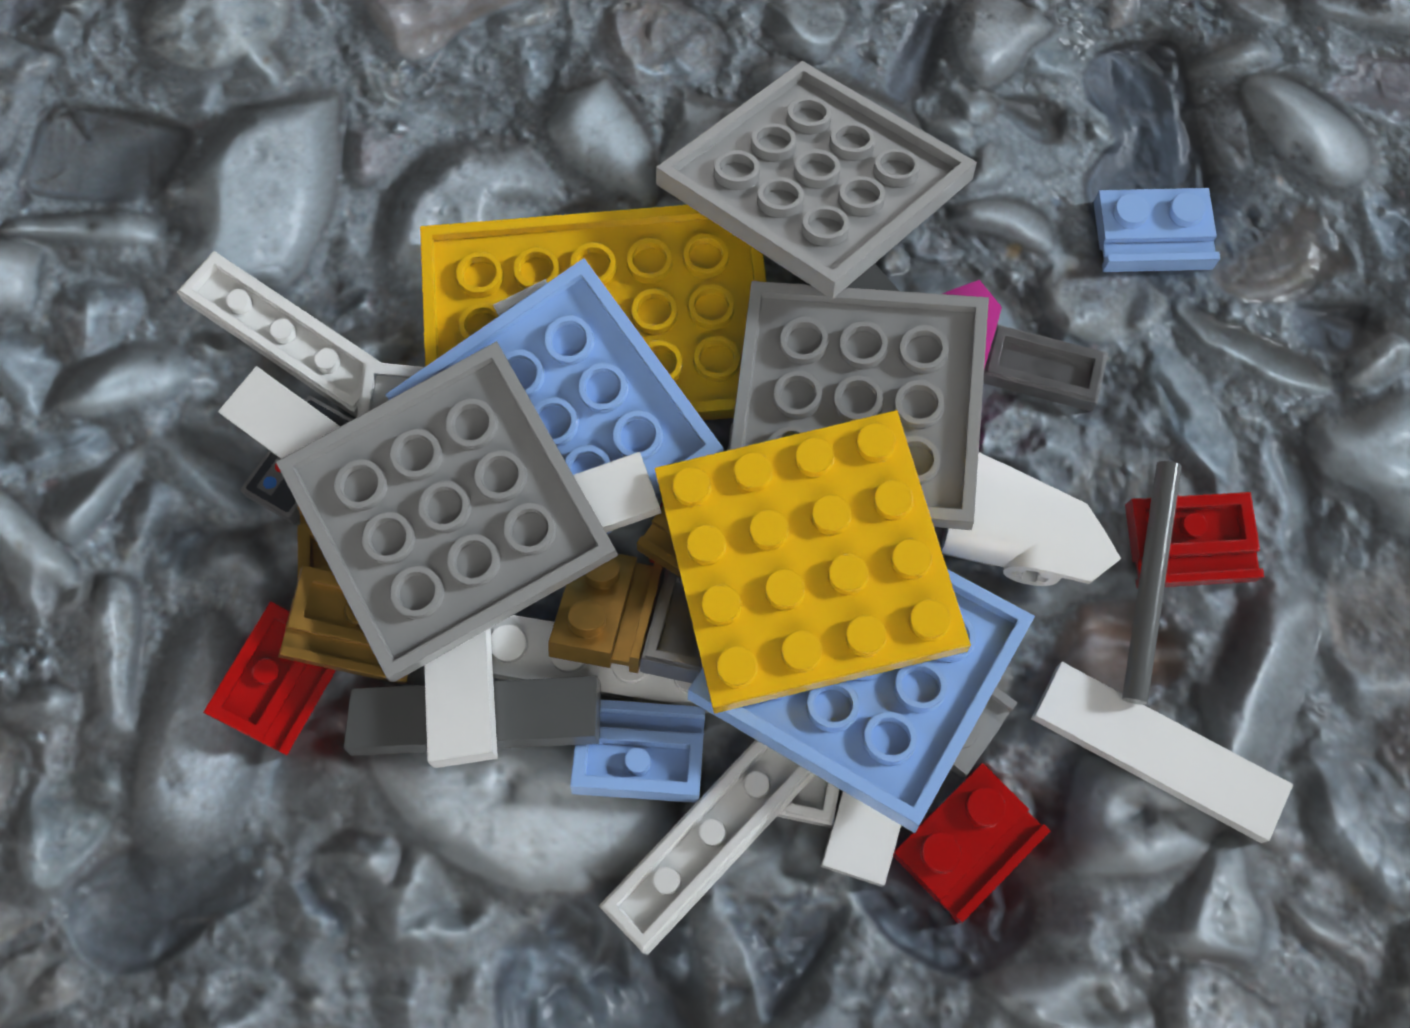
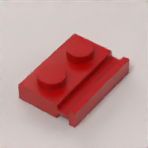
(1210, 539)
(265, 693)
(970, 843)

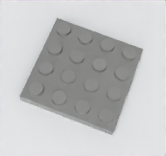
(816, 177)
(866, 355)
(445, 511)

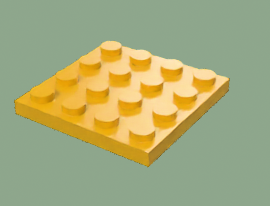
(809, 561)

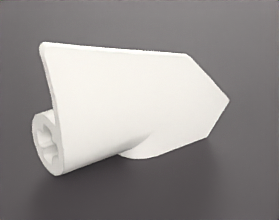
(1030, 530)

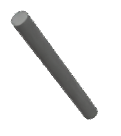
(1151, 583)

